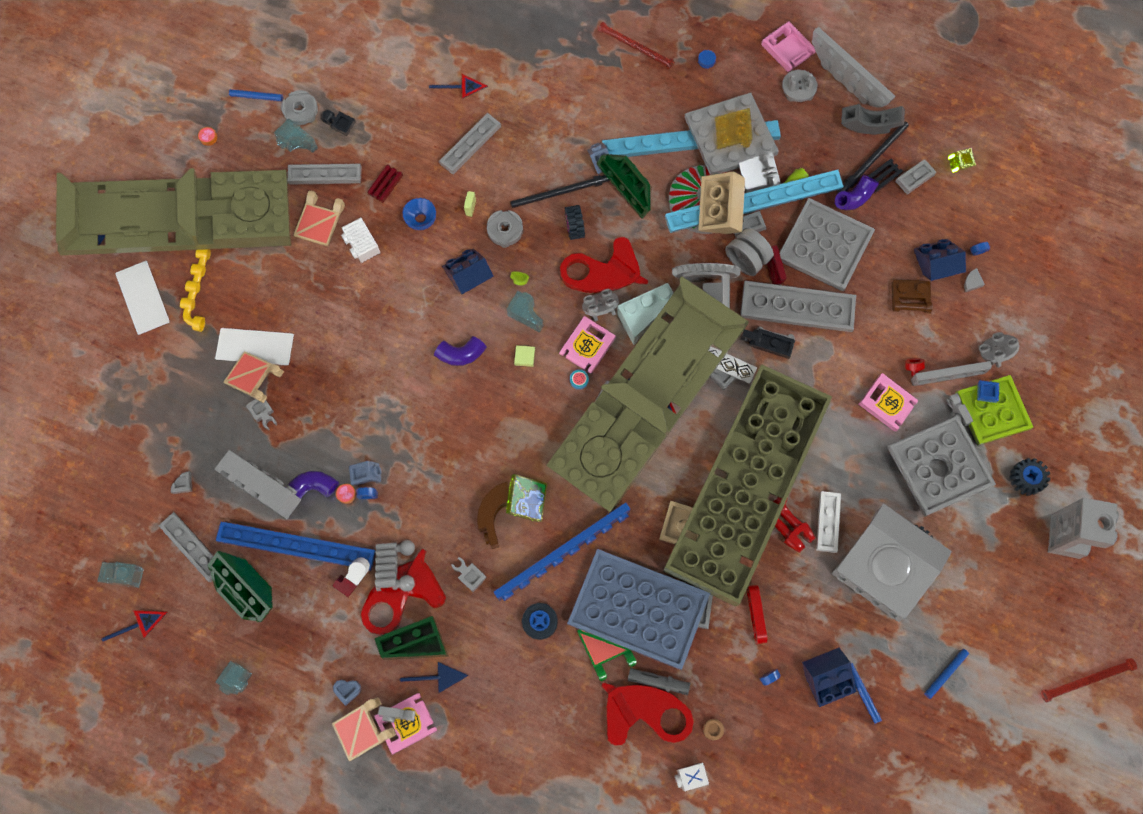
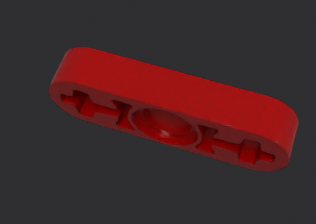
(757, 615)

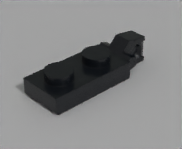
(769, 342)

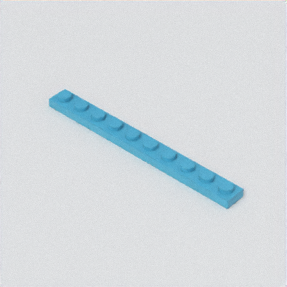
(664, 142)
(764, 198)

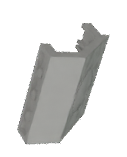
(892, 563)

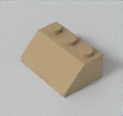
(722, 203)

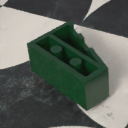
(413, 641)

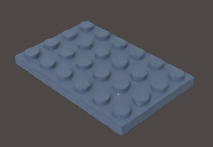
(639, 609)

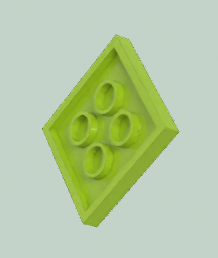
(997, 419)

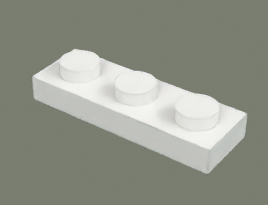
(828, 522)

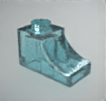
(293, 137)
(522, 310)
(120, 574)

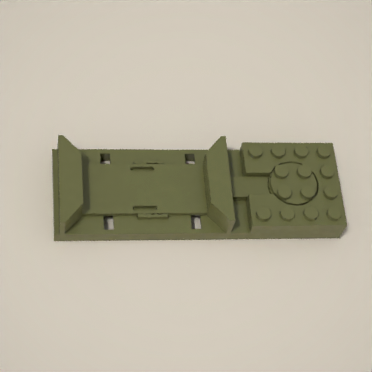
(205, 213)
(632, 415)
(759, 460)

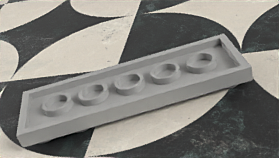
(798, 306)

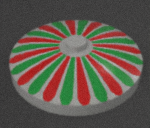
(686, 191)

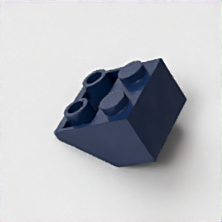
(940, 259)
(467, 270)
(829, 676)

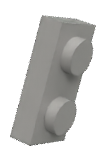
(915, 176)

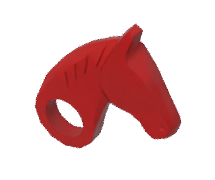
(616, 274)
(425, 587)
(646, 703)

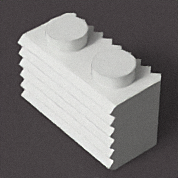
(360, 239)

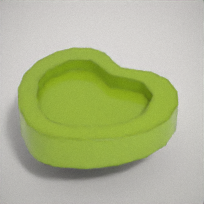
(519, 278)

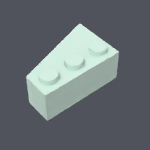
(641, 311)

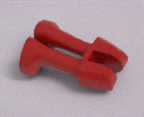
(791, 538)

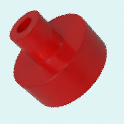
(914, 365)

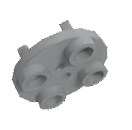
(807, 84)
(600, 303)
(999, 348)

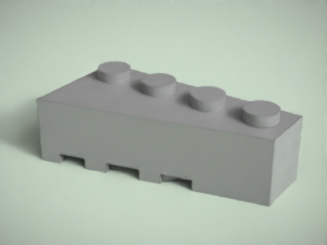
(259, 484)

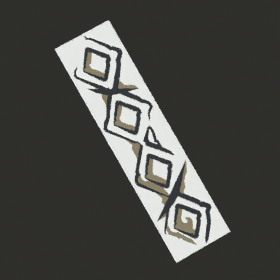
(735, 366)

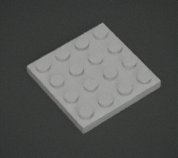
(703, 129)
(826, 244)

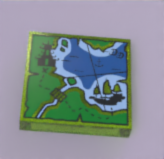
(526, 498)

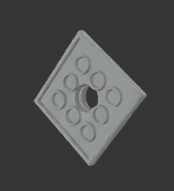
(952, 444)

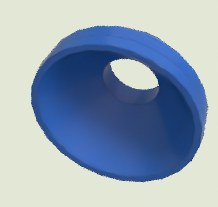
(416, 207)

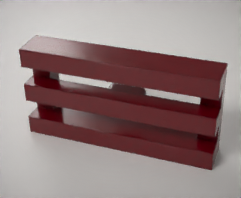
(379, 180)
(776, 268)

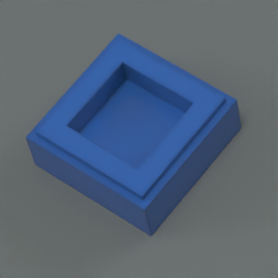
(988, 391)

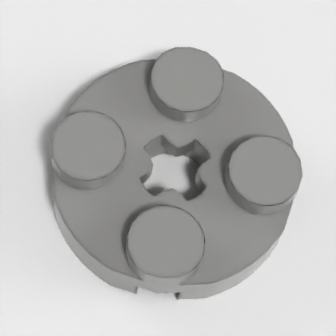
(303, 116)
(500, 237)

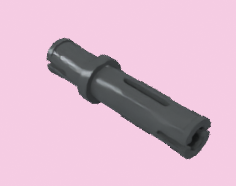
(653, 680)

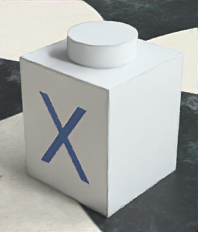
(691, 777)

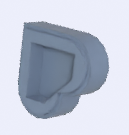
(346, 690)

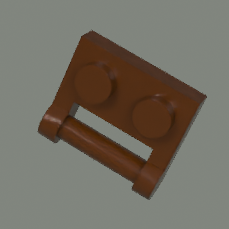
(913, 291)

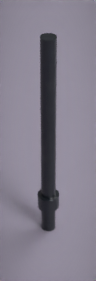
(851, 180)
(596, 181)

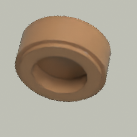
(713, 729)

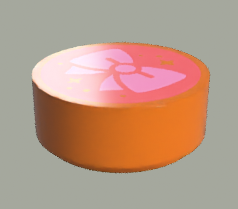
(207, 136)
(346, 493)

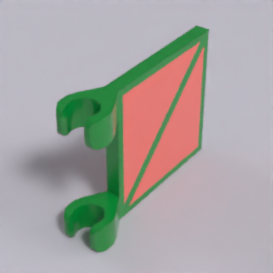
(602, 651)

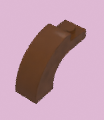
(489, 508)

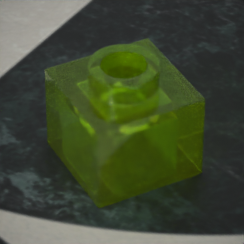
(961, 160)

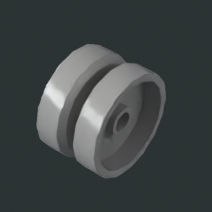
(749, 251)

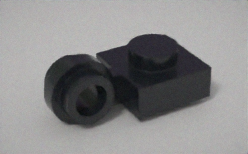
(341, 123)

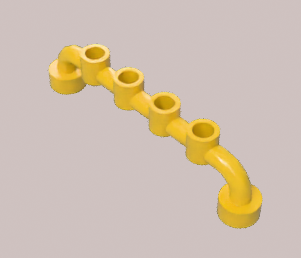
(193, 288)

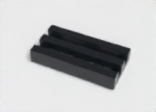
(893, 167)

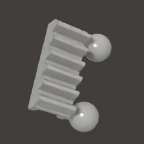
(387, 566)

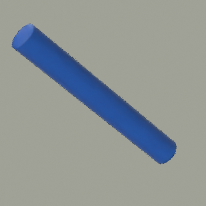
(255, 95)
(944, 676)
(865, 696)

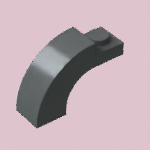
(872, 122)

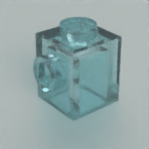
(233, 679)

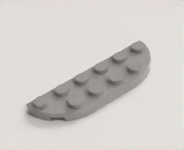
(849, 71)

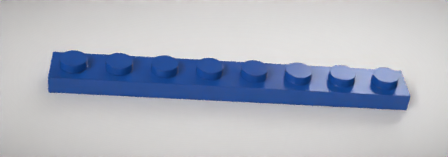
(292, 545)
(556, 557)

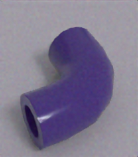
(858, 196)
(460, 355)
(314, 481)

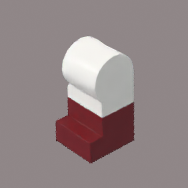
(357, 571)

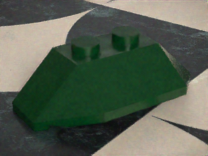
(628, 181)
(241, 586)

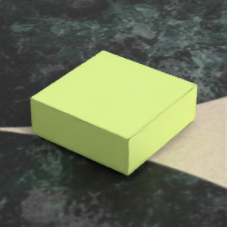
(470, 203)
(524, 356)

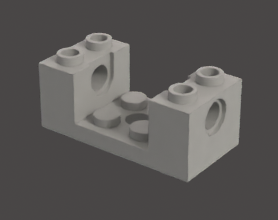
(1077, 528)

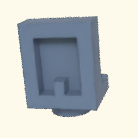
(596, 152)
(364, 473)

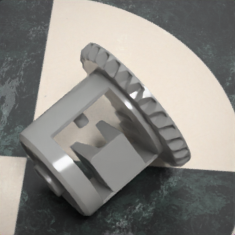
(701, 271)

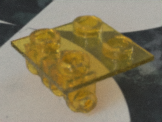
(734, 129)

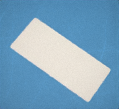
(142, 297)
(269, 346)

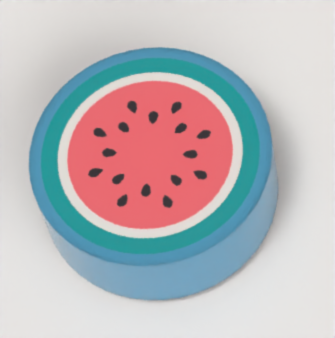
(579, 379)

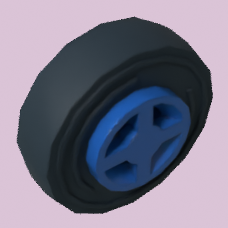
(534, 616)

